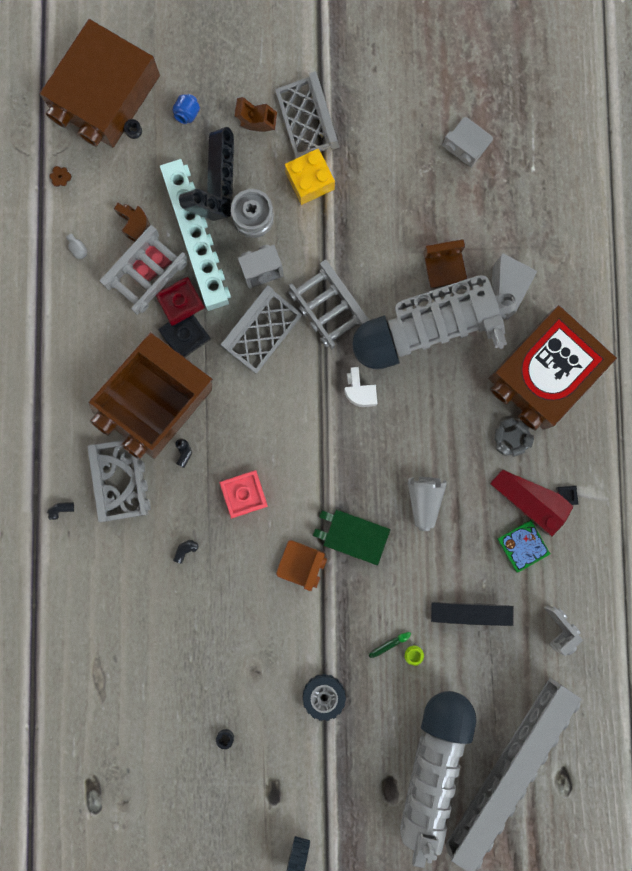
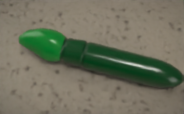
(403, 637)

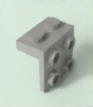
(467, 141)
(569, 638)

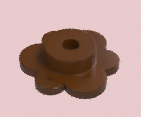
(60, 172)

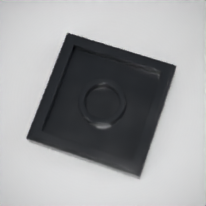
(185, 336)

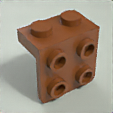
(301, 565)

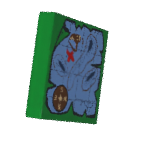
(523, 546)

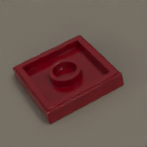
(179, 301)

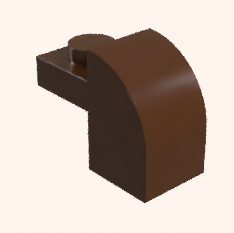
(255, 118)
(136, 219)

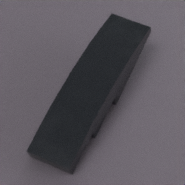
(472, 614)

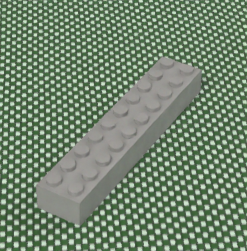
(512, 775)

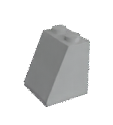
(512, 278)

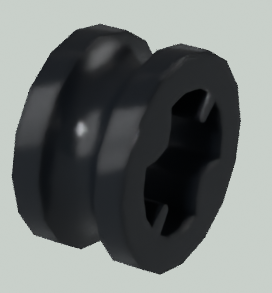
(133, 134)
(229, 733)

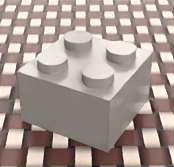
(261, 266)

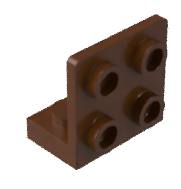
(445, 263)

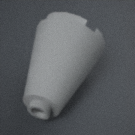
(426, 500)

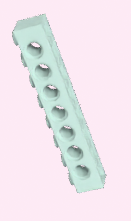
(172, 173)

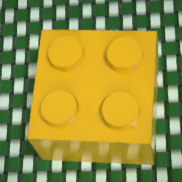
(309, 176)

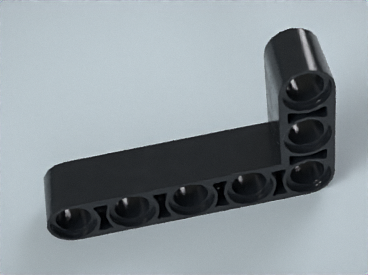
(217, 201)

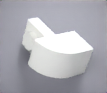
(360, 395)

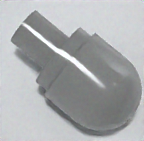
(76, 247)

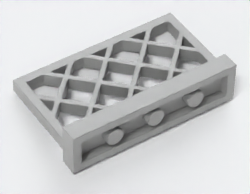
(320, 107)
(251, 316)

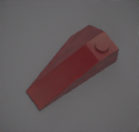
(538, 503)

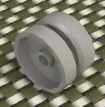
(251, 202)

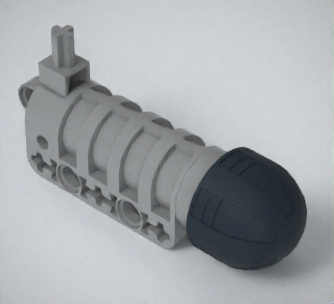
(434, 323)
(448, 725)

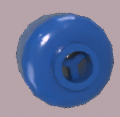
(185, 108)

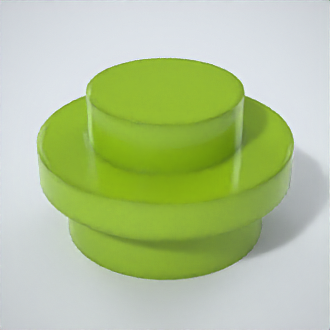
(414, 655)

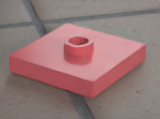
(243, 494)

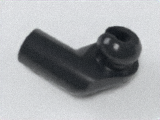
(185, 452)
(60, 507)
(184, 548)

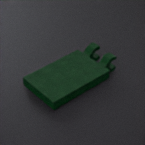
(354, 536)

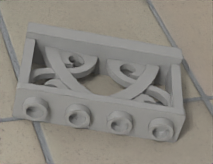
(105, 504)

